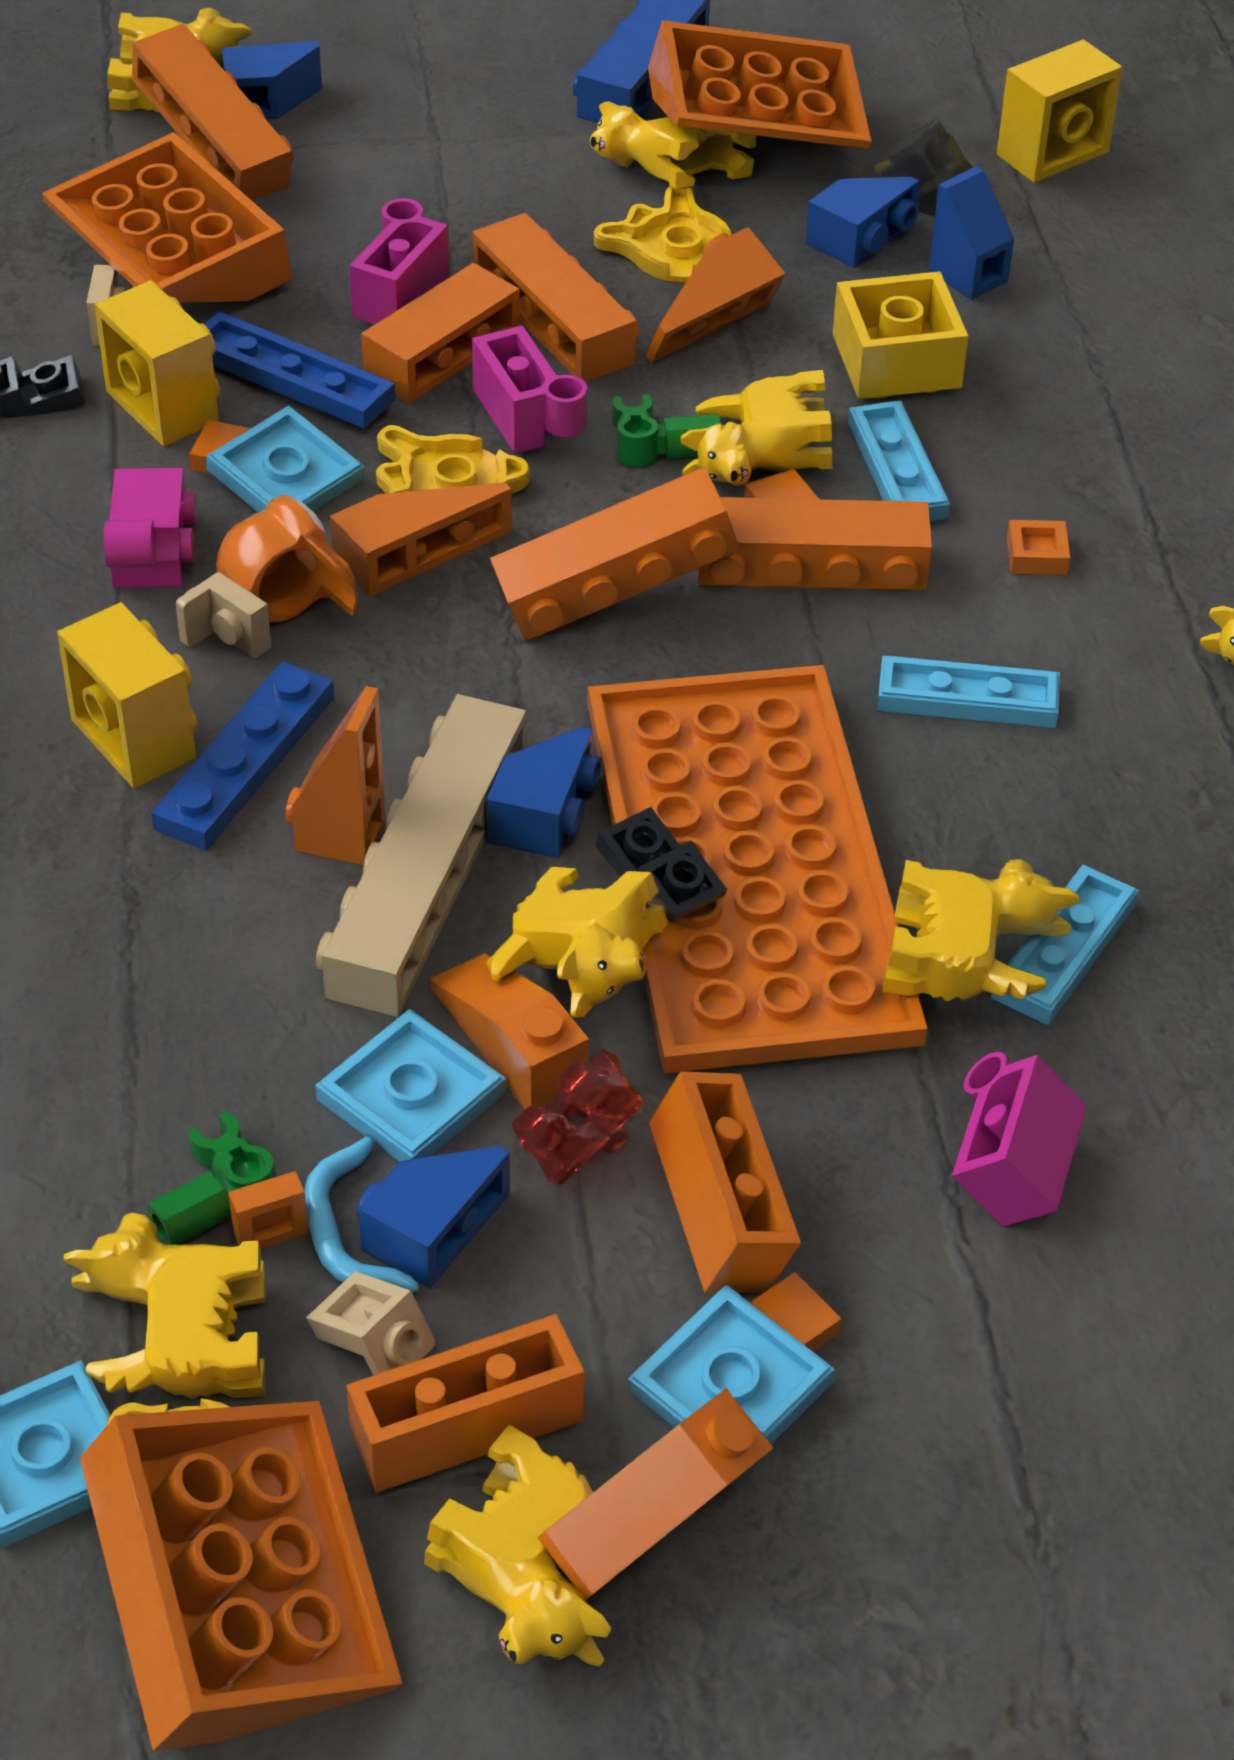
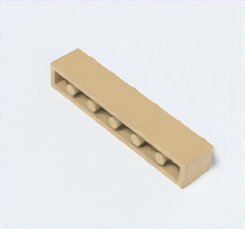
(421, 859)

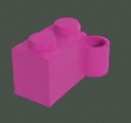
(399, 262)
(524, 391)
(148, 527)
(1018, 1137)

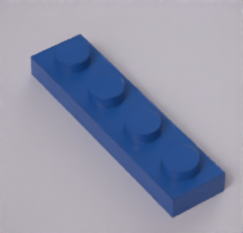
(299, 371)
(242, 756)

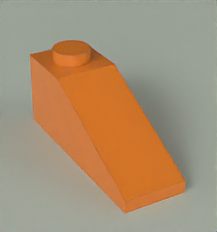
(726, 285)
(415, 531)
(343, 794)
(514, 1027)
(655, 1493)

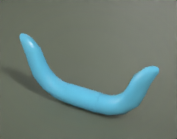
(323, 1223)

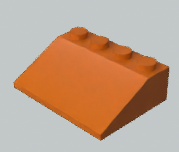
(758, 84)
(175, 223)
(235, 1570)

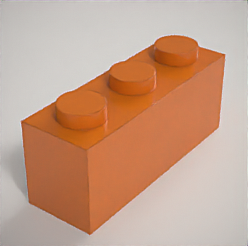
(435, 331)
(724, 1183)
(462, 1401)

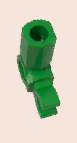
(644, 439)
(206, 1199)

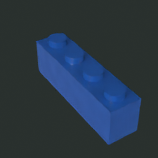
(621, 64)

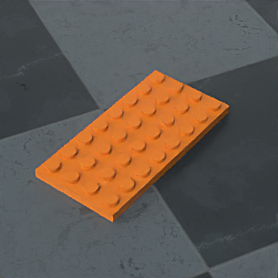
(773, 805)

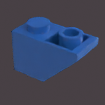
(275, 74)
(861, 216)
(970, 235)
(541, 793)

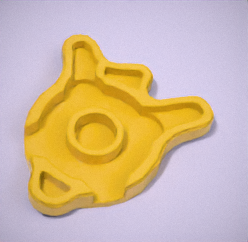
(664, 239)
(443, 462)

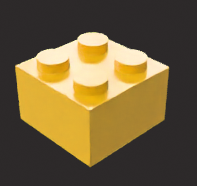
(1058, 110)
(899, 335)
(158, 362)
(128, 694)

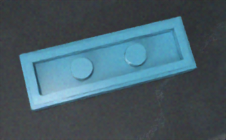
(897, 456)
(969, 691)
(1068, 958)

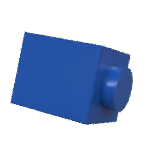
(432, 1209)

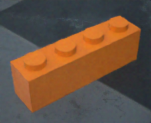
(211, 111)
(558, 298)
(825, 544)
(615, 554)

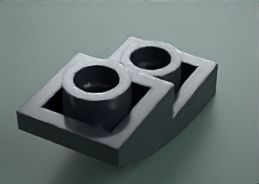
(40, 390)
(679, 871)

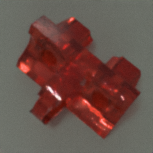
(591, 1092)

